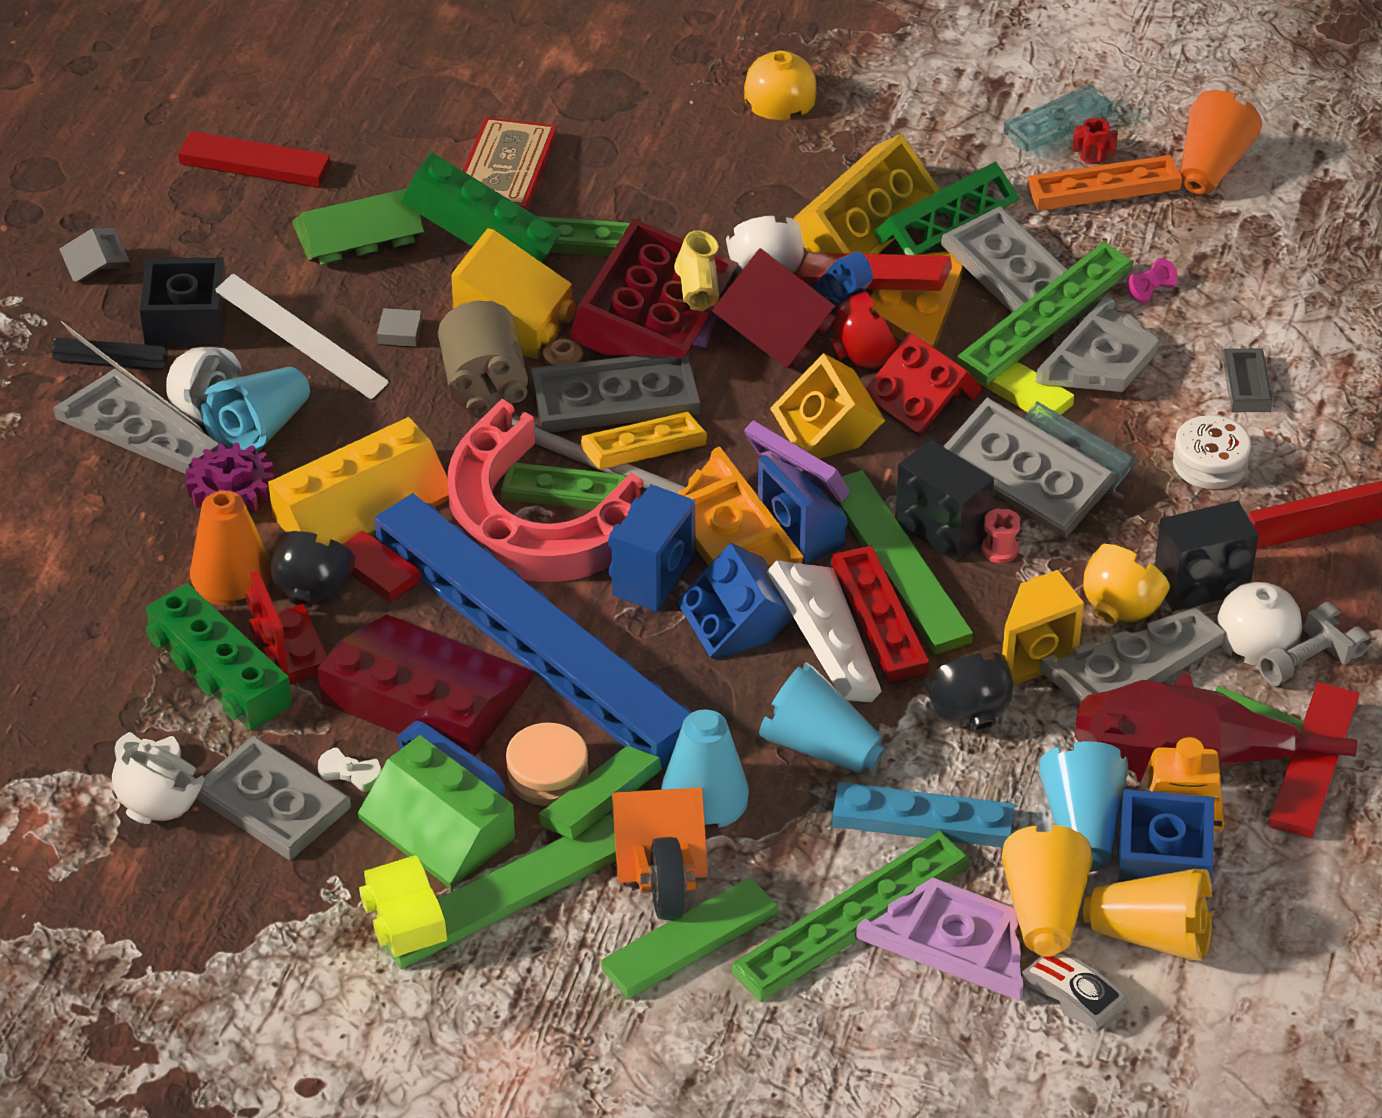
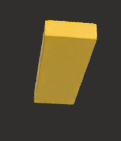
(643, 440)

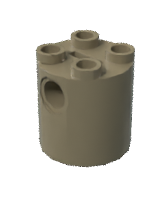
(482, 356)

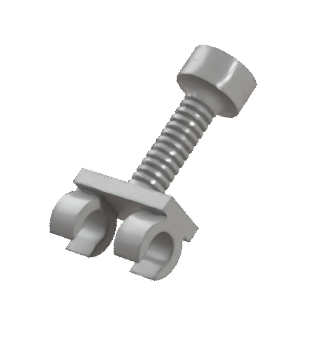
(1321, 625)

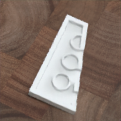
(828, 625)

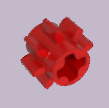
(1094, 140)

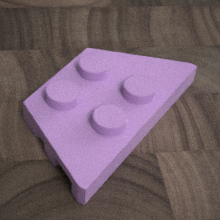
(953, 934)

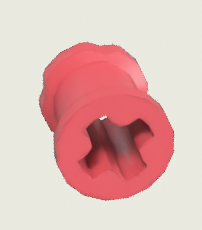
(1001, 533)

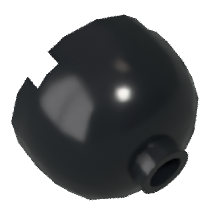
(308, 569)
(971, 691)

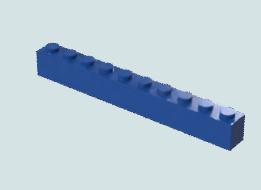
(533, 629)

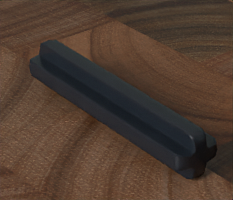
(122, 353)

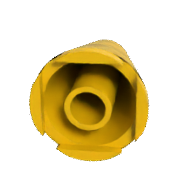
(1047, 884)
(1156, 912)

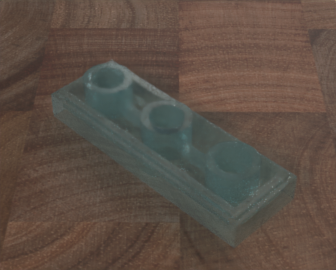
(1057, 117)
(1082, 440)

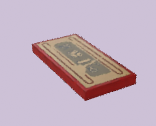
(511, 157)

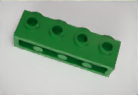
(470, 207)
(218, 657)

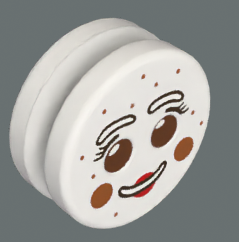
(1211, 452)

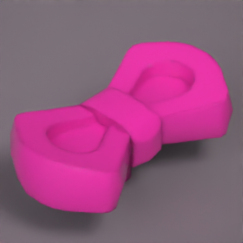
(1142, 285)

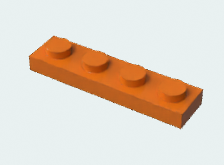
(1104, 182)

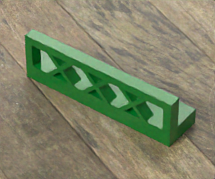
(947, 202)

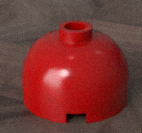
(861, 333)

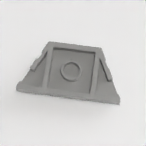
(1100, 352)

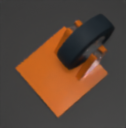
(661, 844)

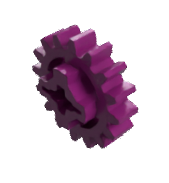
(230, 471)

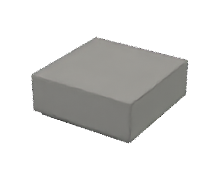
(399, 327)

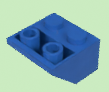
(734, 604)

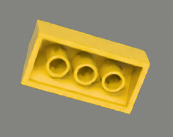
(864, 198)
(357, 482)

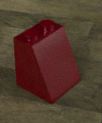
(775, 309)

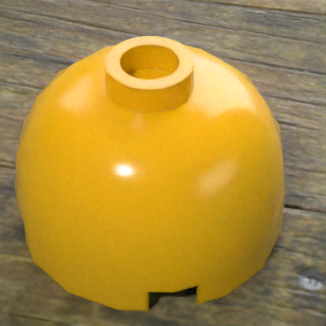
(780, 86)
(1122, 587)

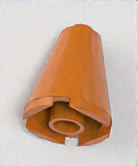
(1216, 139)
(227, 550)

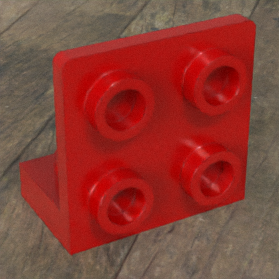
(919, 384)
(286, 634)

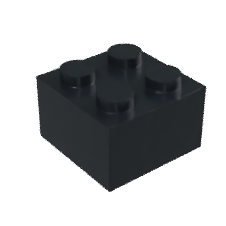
(182, 301)
(943, 500)
(1206, 554)

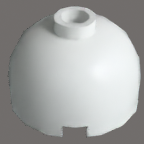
(778, 239)
(195, 373)
(1258, 620)
(154, 783)

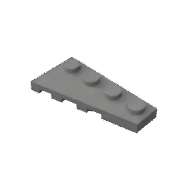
(1133, 657)

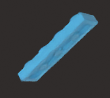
(922, 814)

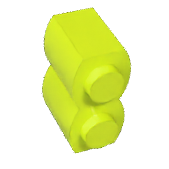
(404, 906)

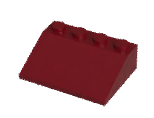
(639, 300)
(410, 674)

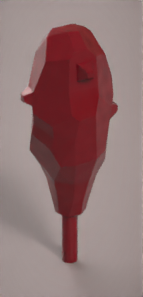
(1160, 714)

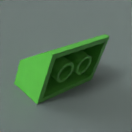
(357, 227)
(438, 812)

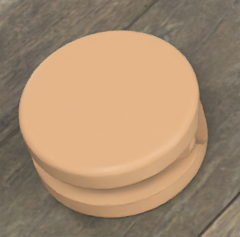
(546, 762)

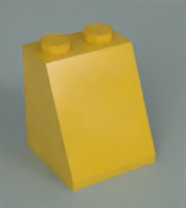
(526, 287)

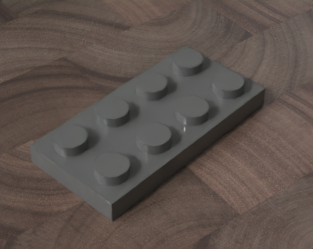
(613, 391)

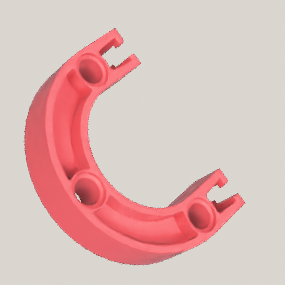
(530, 548)

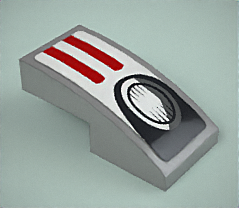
(1079, 988)

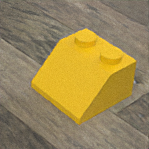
(827, 410)
(1041, 624)

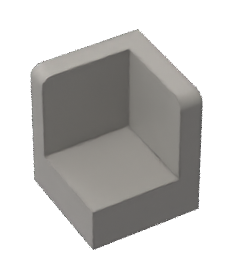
(94, 251)

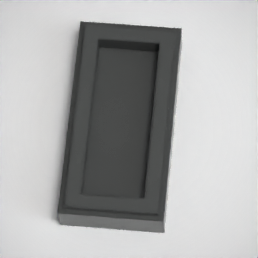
(1247, 380)

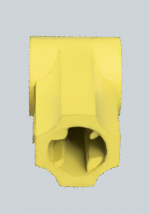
(698, 270)

